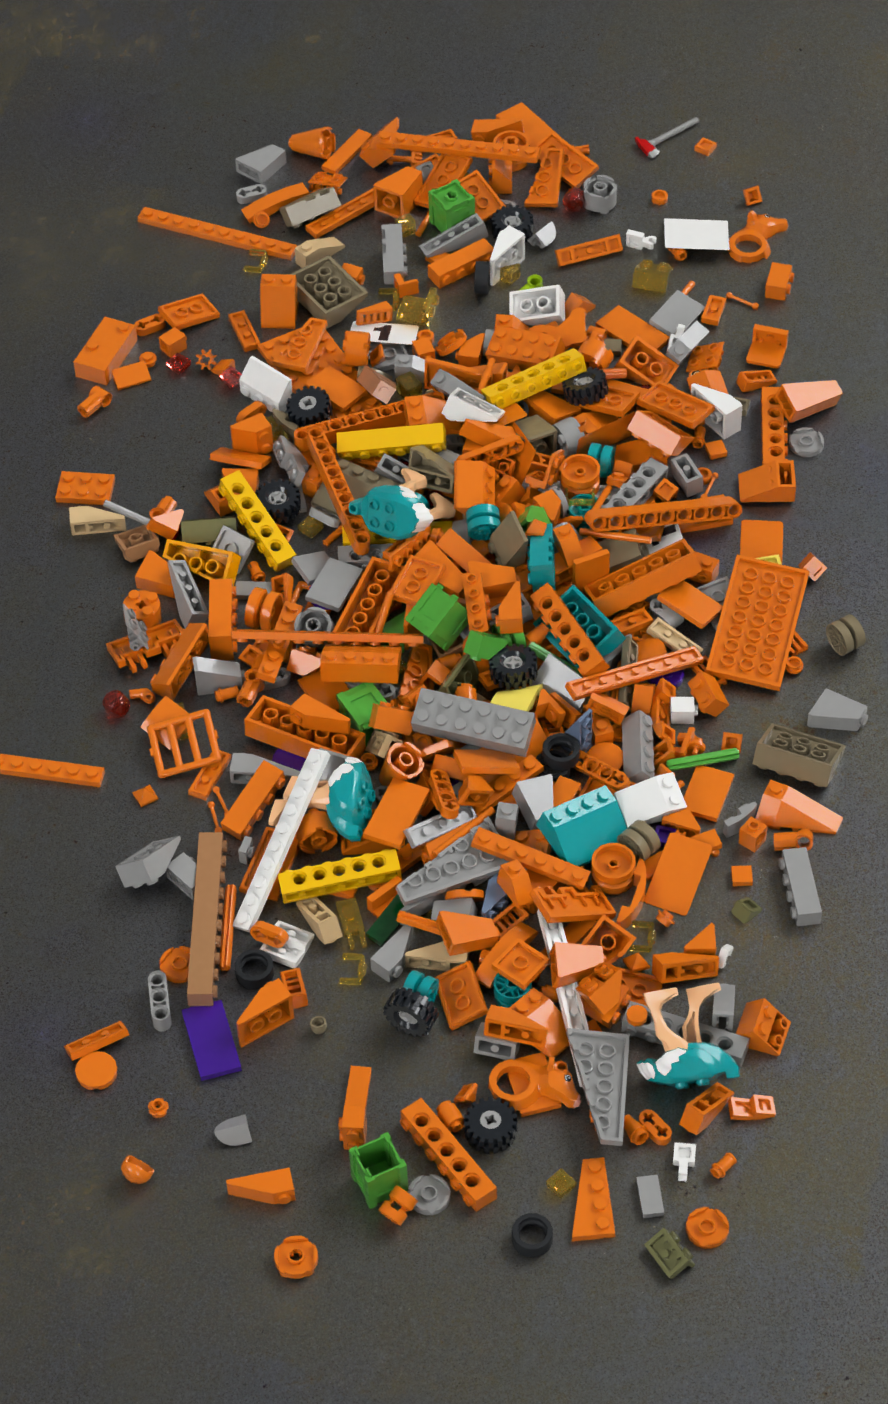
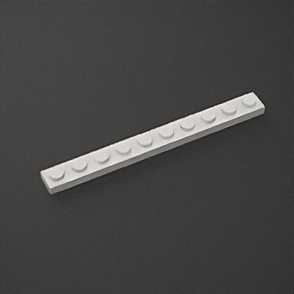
(281, 839)
(568, 996)

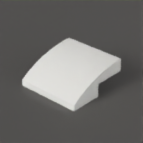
(295, 947)

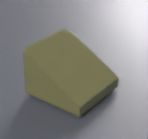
(746, 909)

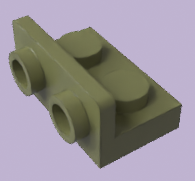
(669, 1253)

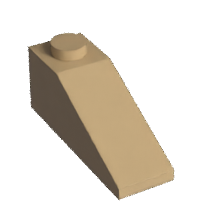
(316, 249)
(94, 520)
(320, 919)
(434, 958)

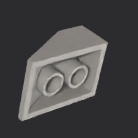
(147, 863)

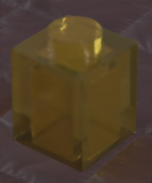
(408, 385)

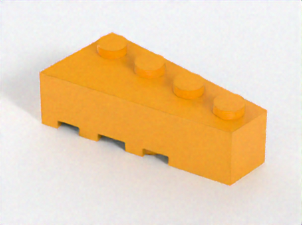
(203, 560)

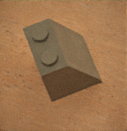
(539, 433)
(624, 552)

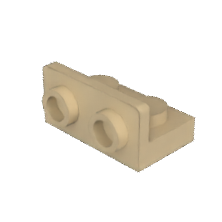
(381, 742)

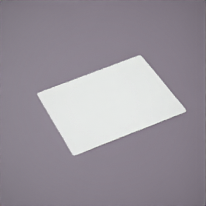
(696, 234)

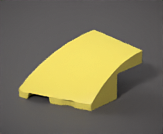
(518, 699)

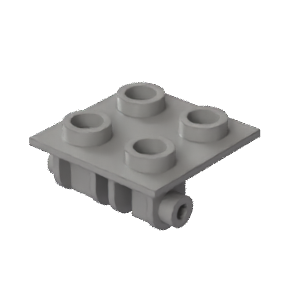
(135, 629)

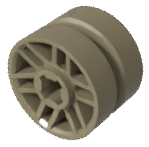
(845, 634)
(640, 839)

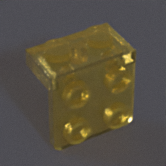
(651, 275)
(417, 309)

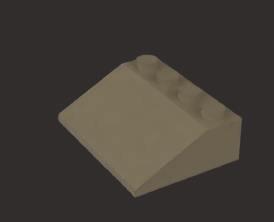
(328, 290)
(359, 482)
(798, 755)

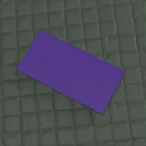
(211, 1040)

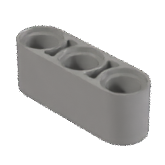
(159, 1009)

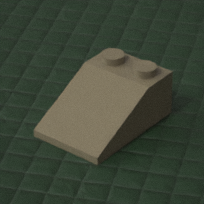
(509, 542)

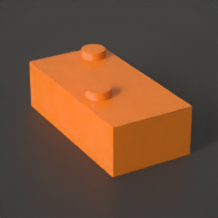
(105, 350)

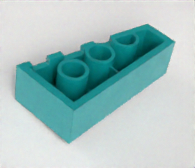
(541, 559)

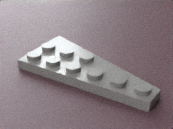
(451, 869)
(603, 1074)

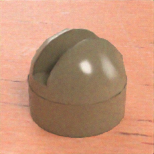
(318, 1024)

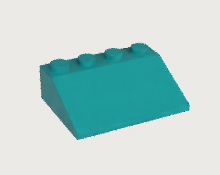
(595, 624)
(582, 825)

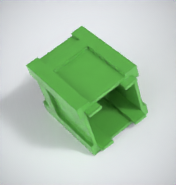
(450, 205)
(438, 616)
(358, 705)
(378, 1169)

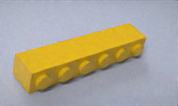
(391, 441)

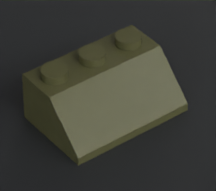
(205, 529)
(463, 672)

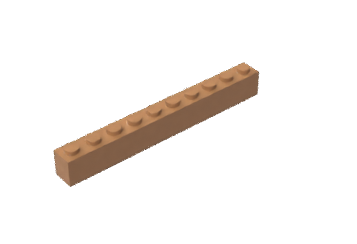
(206, 921)

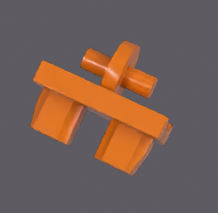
(689, 744)

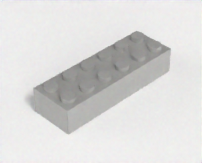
(473, 722)

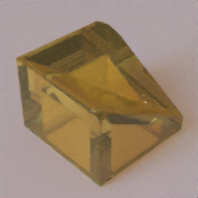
(408, 224)
(510, 274)

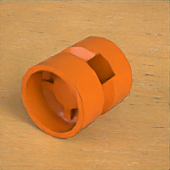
(402, 1199)

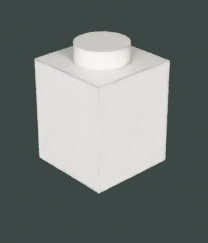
(683, 710)

